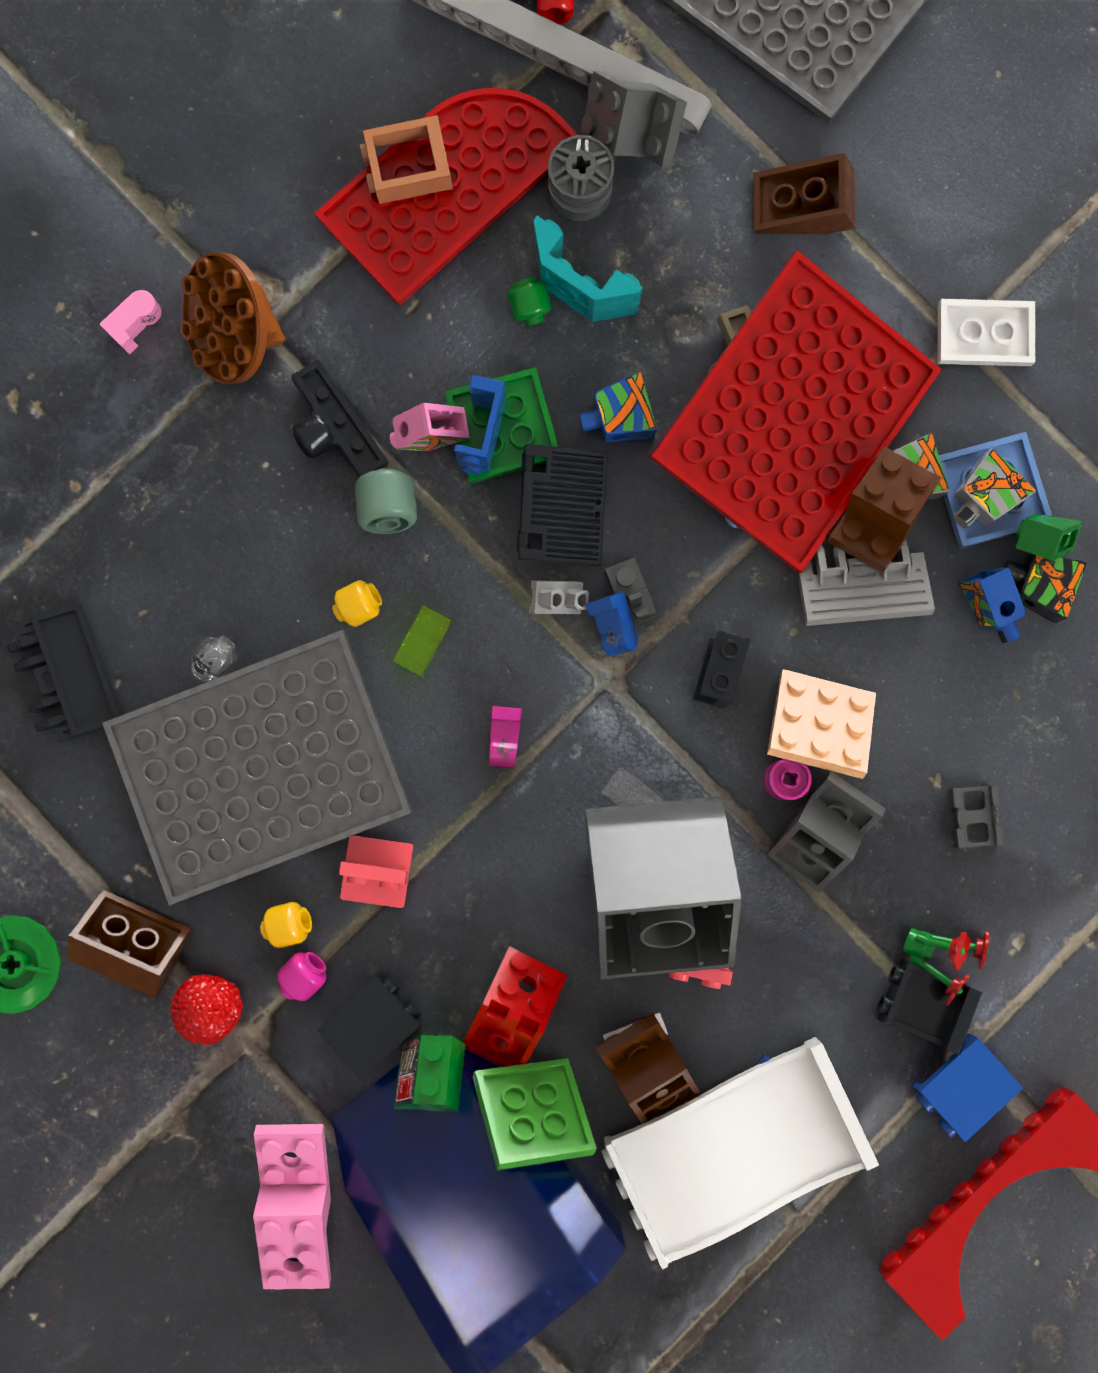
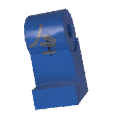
(614, 624)

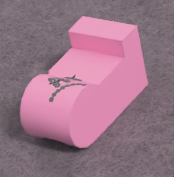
(132, 318)

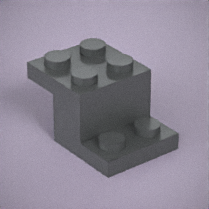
(633, 118)
(826, 831)

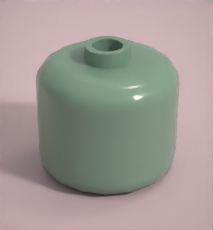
(385, 501)

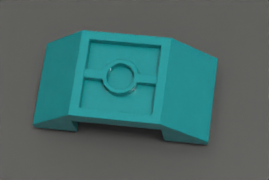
(617, 298)

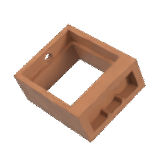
(410, 185)

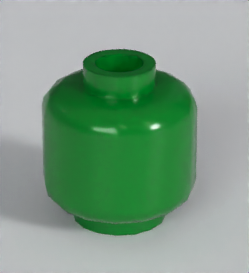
(529, 301)

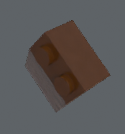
(805, 197)

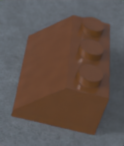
(127, 943)

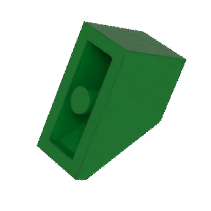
(1047, 535)

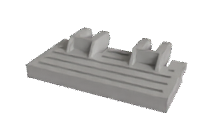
(862, 593)

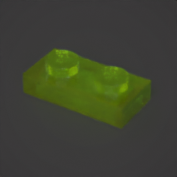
(422, 641)

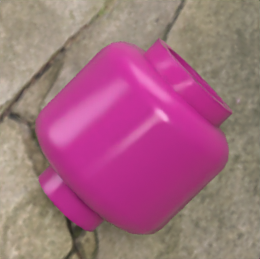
(302, 976)

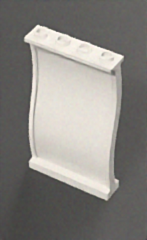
(738, 1152)

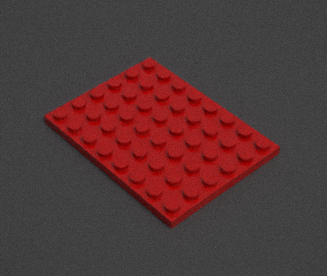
(795, 412)

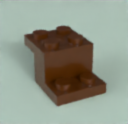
(884, 509)
(648, 1069)

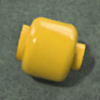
(357, 603)
(286, 925)

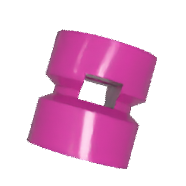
(786, 779)

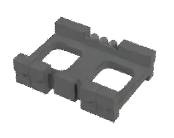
(986, 815)

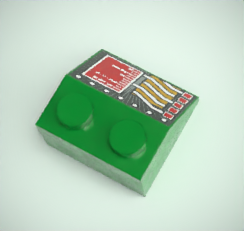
(430, 1073)

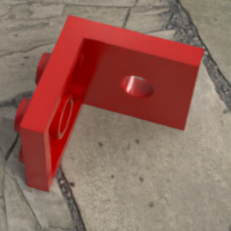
(514, 1013)

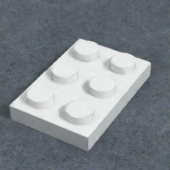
(986, 332)

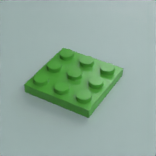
(533, 1113)

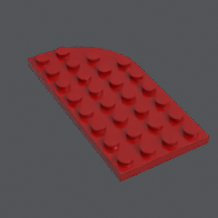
(495, 155)

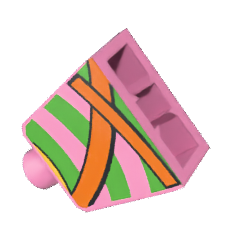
(415, 431)

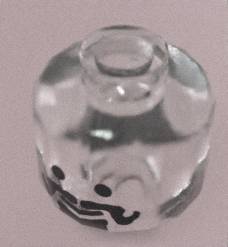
(213, 658)

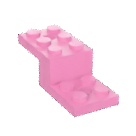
(292, 1206)

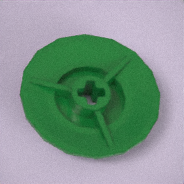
(39, 964)

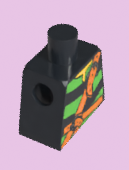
(1047, 585)

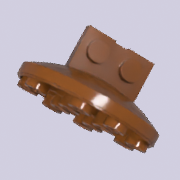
(227, 318)

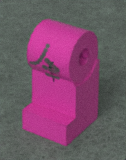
(504, 736)

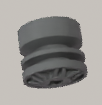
(577, 194)

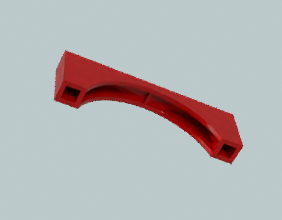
(929, 1261)

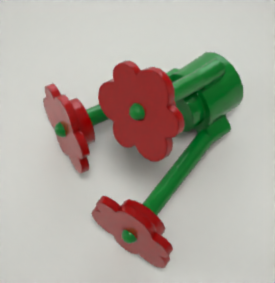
(922, 944)

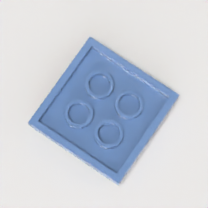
(1019, 455)

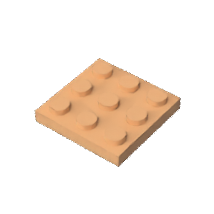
(822, 724)

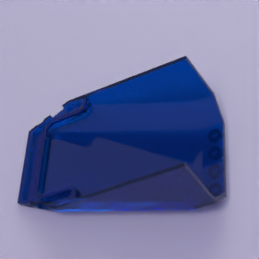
(471, 1245)

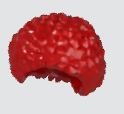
(206, 1009)

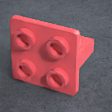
(376, 871)

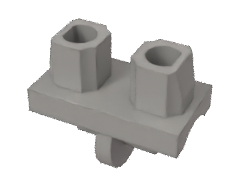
(558, 597)

